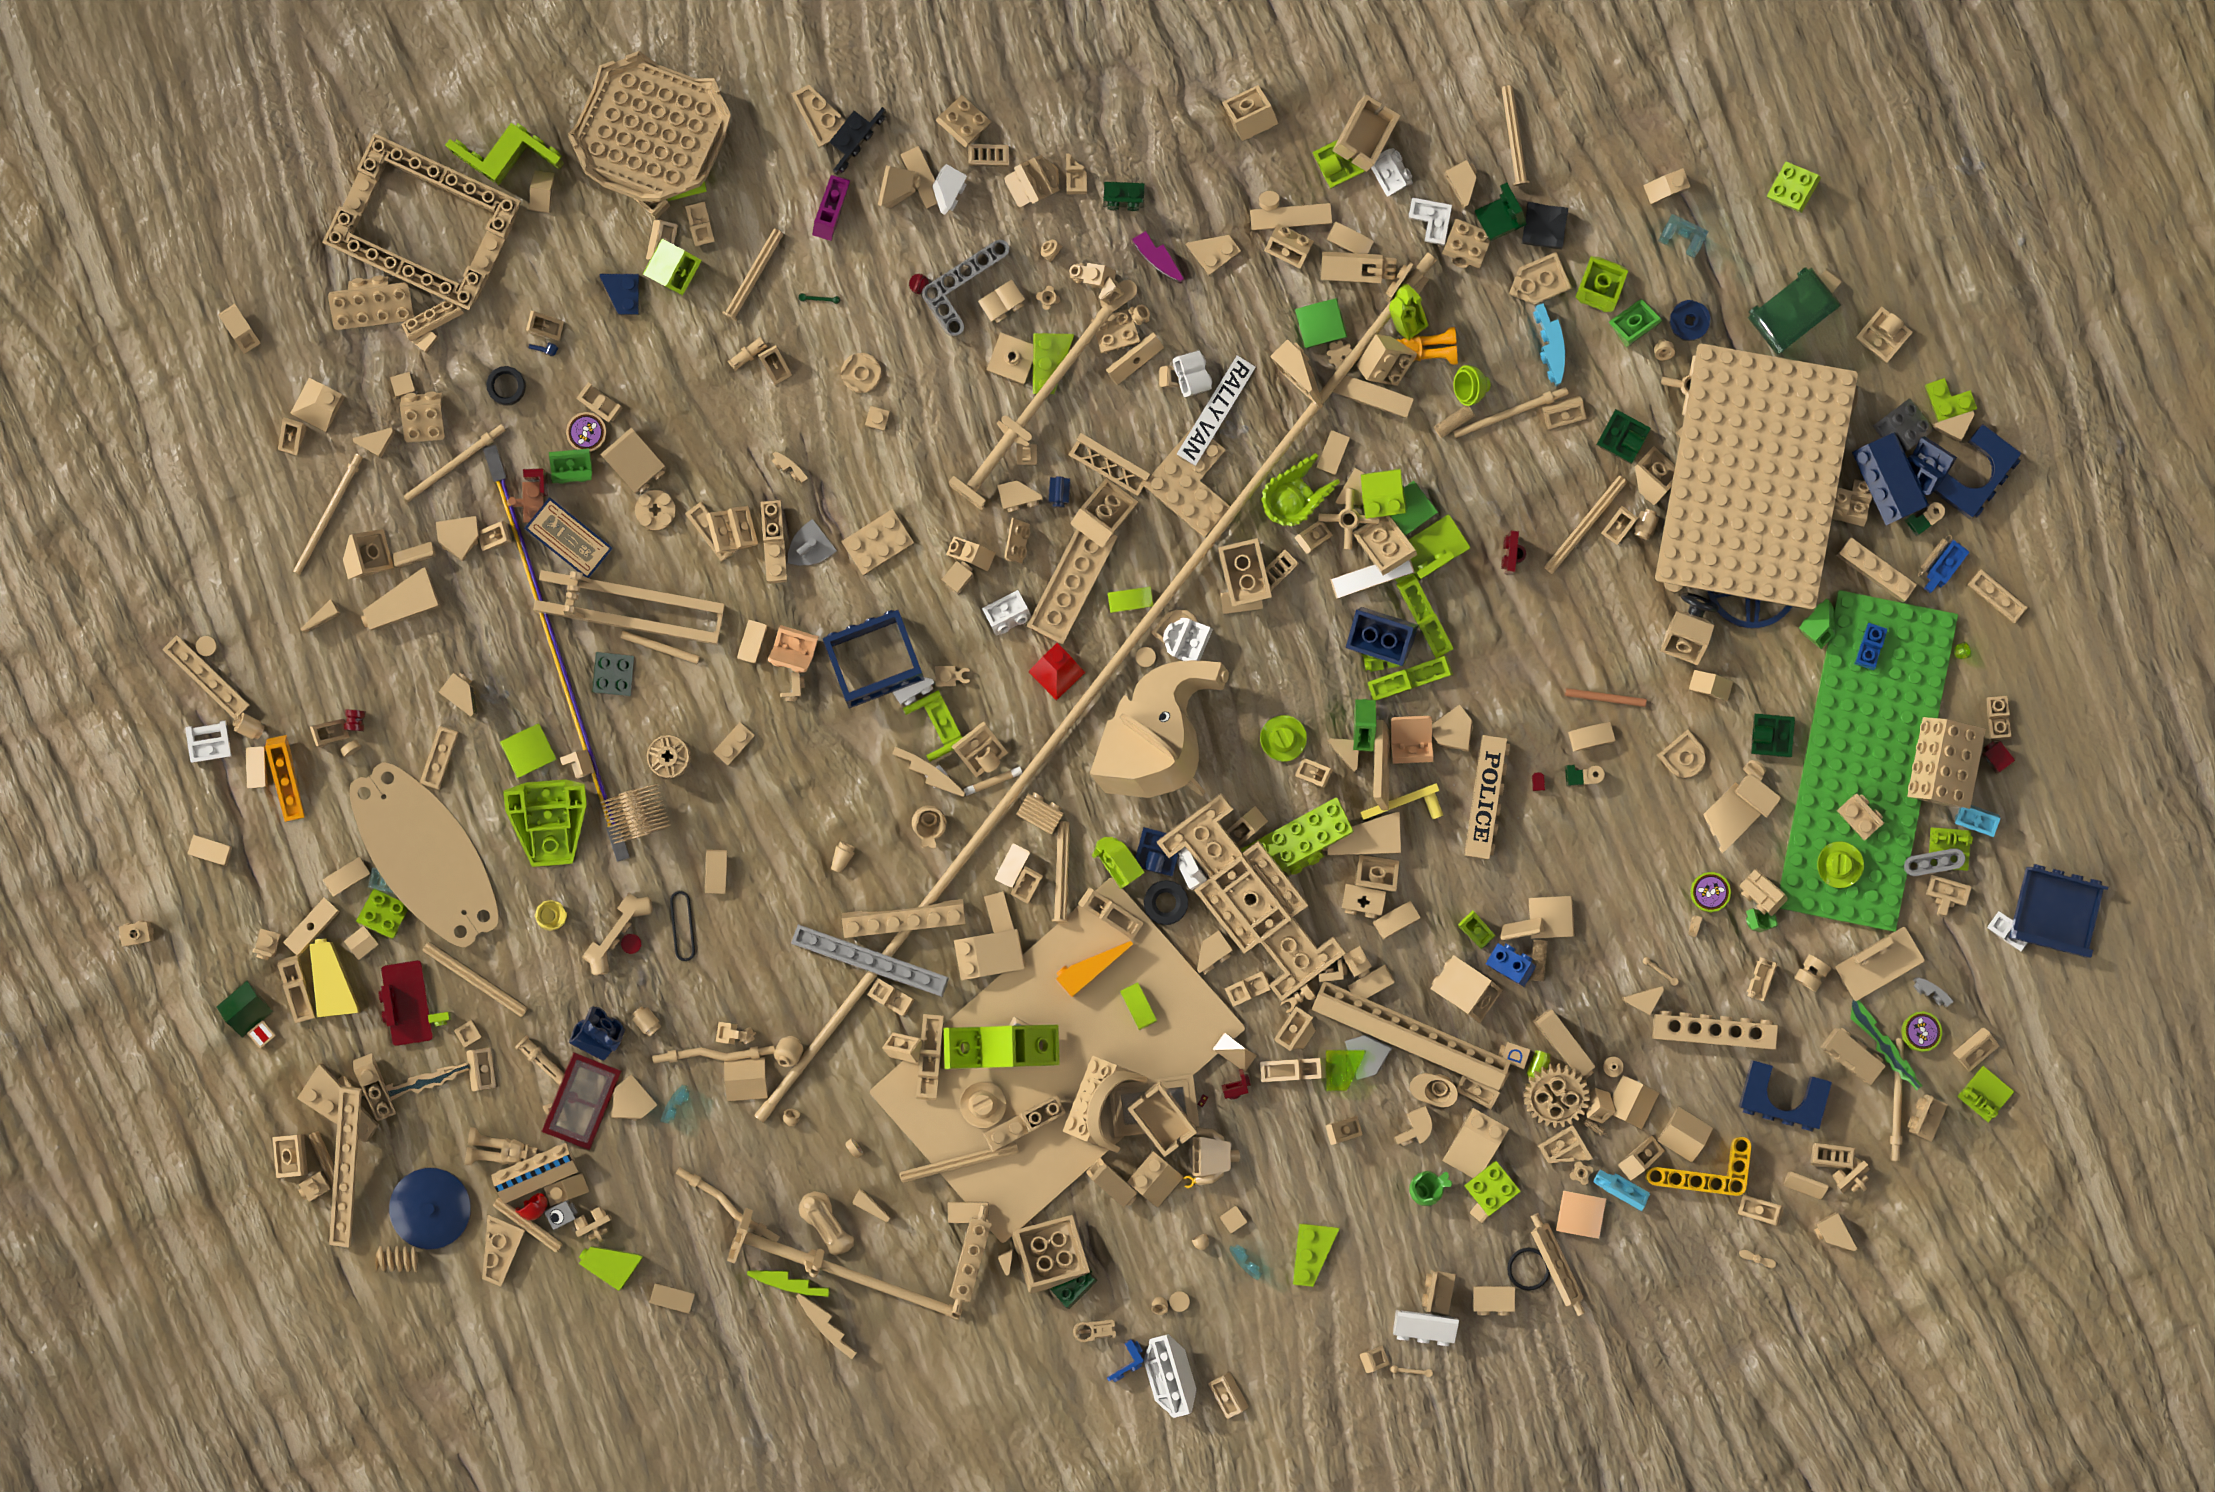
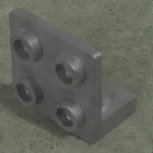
(1907, 424)

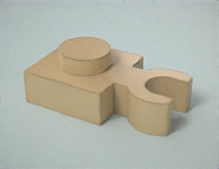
(946, 676)

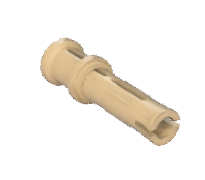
(535, 1054)

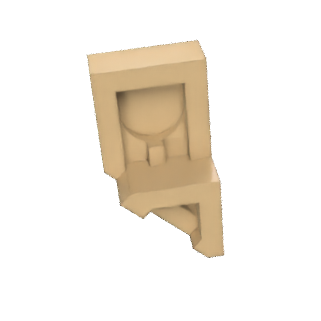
(1075, 177)

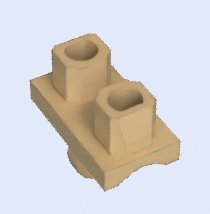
(1845, 1181)
(600, 1218)

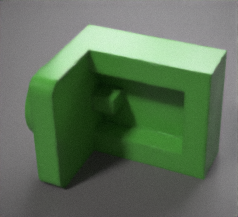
(1760, 922)

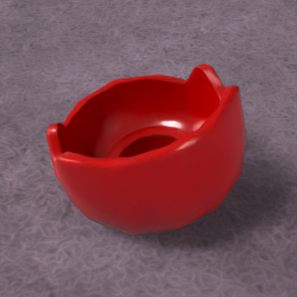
(533, 1208)

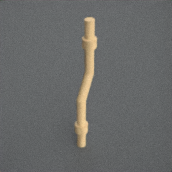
(753, 1052)
(695, 1180)

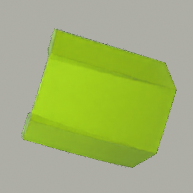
(1601, 284)

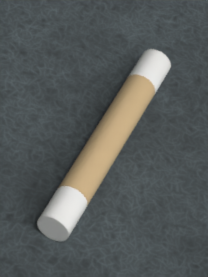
(993, 781)

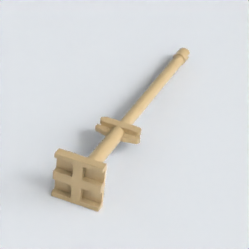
(1015, 431)
(814, 1262)

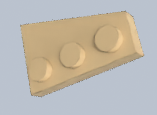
(818, 114)
(500, 1249)

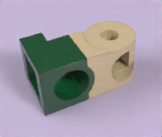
(1931, 515)
(1583, 777)

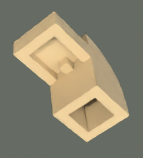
(1421, 1127)

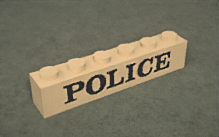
(1485, 797)

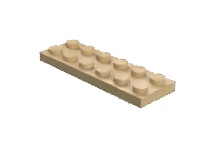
(1069, 587)

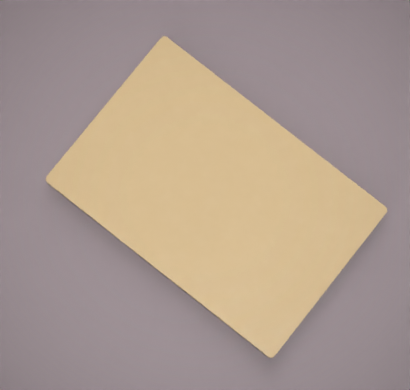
(1756, 476)

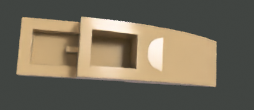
(774, 541)
(1024, 1123)

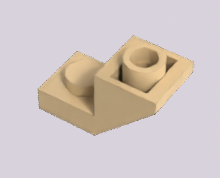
(239, 328)

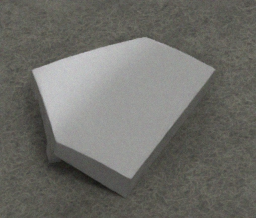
(1375, 1055)

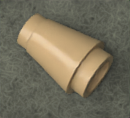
(842, 856)

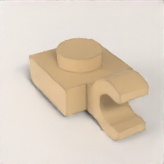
(728, 1033)

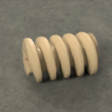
(396, 1258)

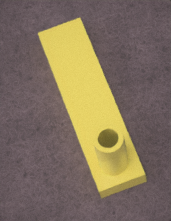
(1428, 794)

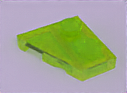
(1341, 1068)

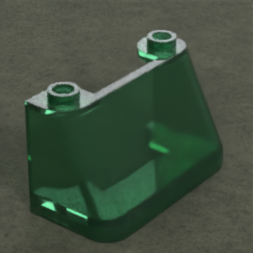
(1794, 310)

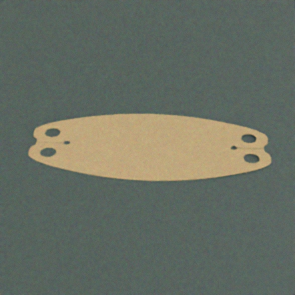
(423, 854)

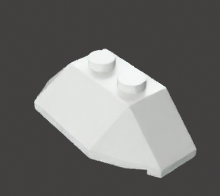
(1170, 1375)

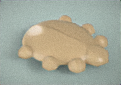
(1338, 353)

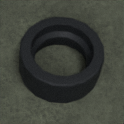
(506, 370)

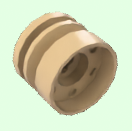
(675, 766)

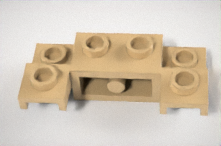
(1852, 505)

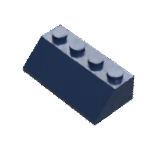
(1890, 478)

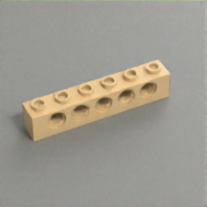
(1766, 1040)

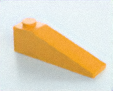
(284, 777)
(1081, 973)

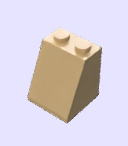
(634, 461)
(1466, 988)

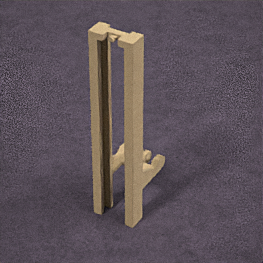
(577, 580)

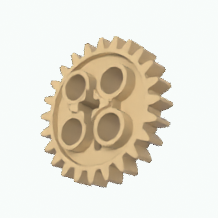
(1543, 1106)

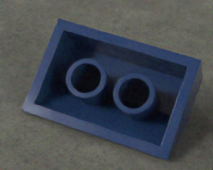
(1381, 636)

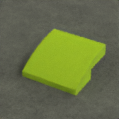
(528, 750)

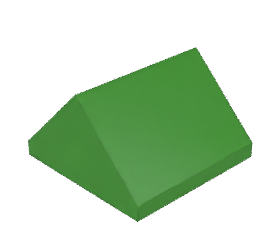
(1635, 322)

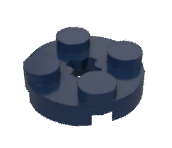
(1693, 309)

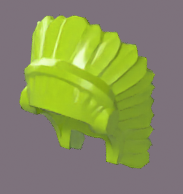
(1290, 499)

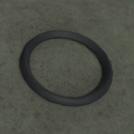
(1509, 1269)

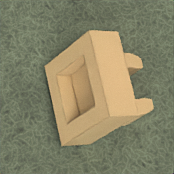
(1027, 455)

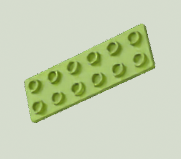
(1304, 838)

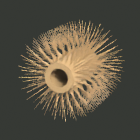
(635, 813)

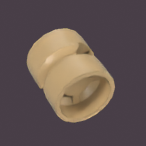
(1808, 979)

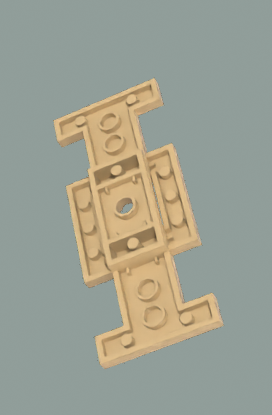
(1232, 878)

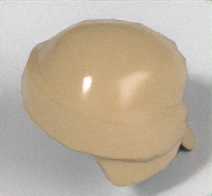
(928, 824)

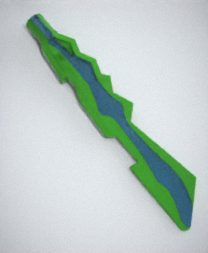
(1865, 1020)

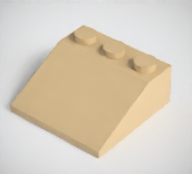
(1050, 1253)

